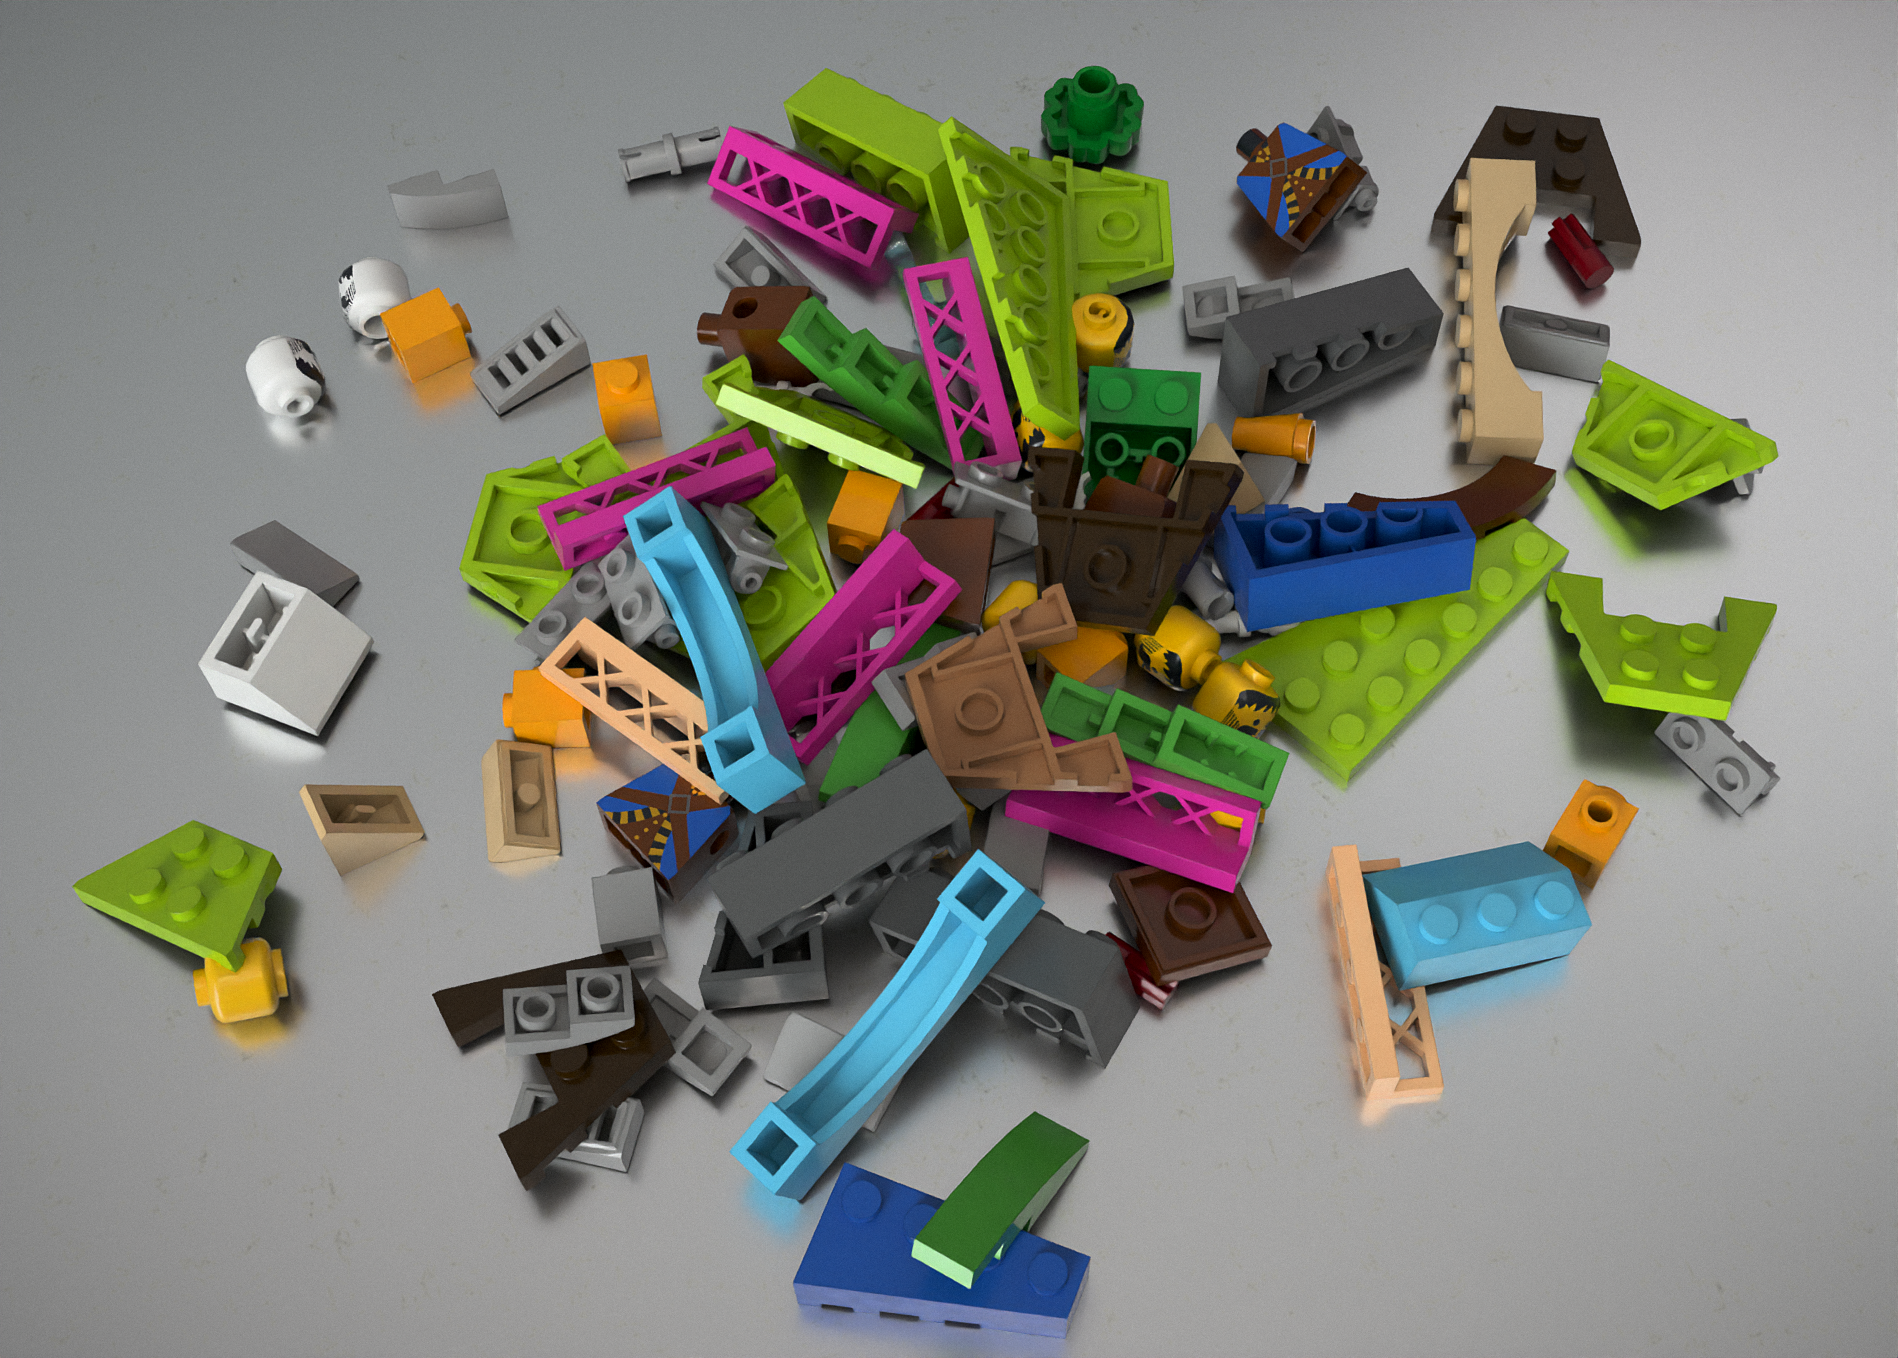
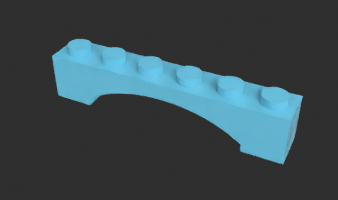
(745, 729)
(818, 1117)

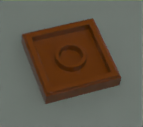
(1186, 924)

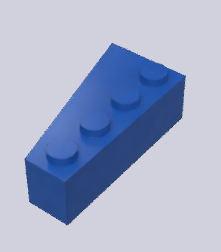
(1340, 559)
(866, 1264)

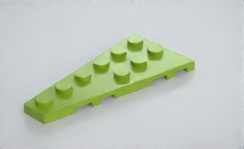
(1026, 265)
(1367, 672)

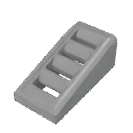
(536, 338)
(611, 1154)

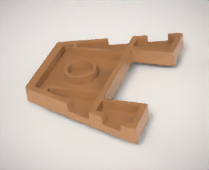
(986, 719)

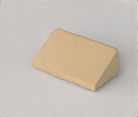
(519, 801)

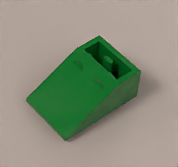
(1138, 416)

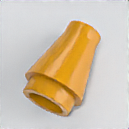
(1276, 435)

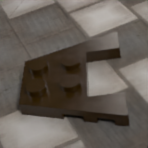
(1570, 168)
(1120, 566)
(582, 1076)

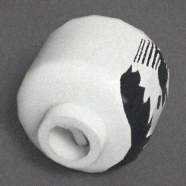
(370, 289)
(285, 374)

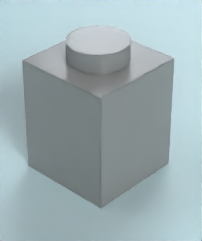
(630, 914)

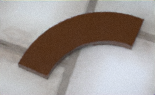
(1499, 496)

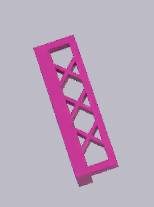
(822, 182)
(980, 369)
(604, 525)
(841, 638)
(1143, 830)

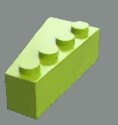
(883, 147)

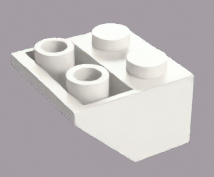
(285, 654)

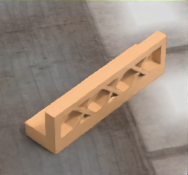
(657, 692)
(1365, 986)

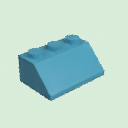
(1475, 913)

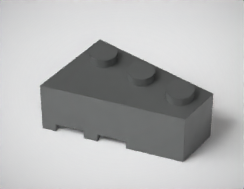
(781, 975)

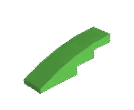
(873, 380)
(873, 733)
(1168, 740)
(999, 1198)

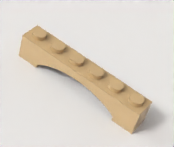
(1500, 408)

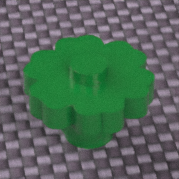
(1092, 115)

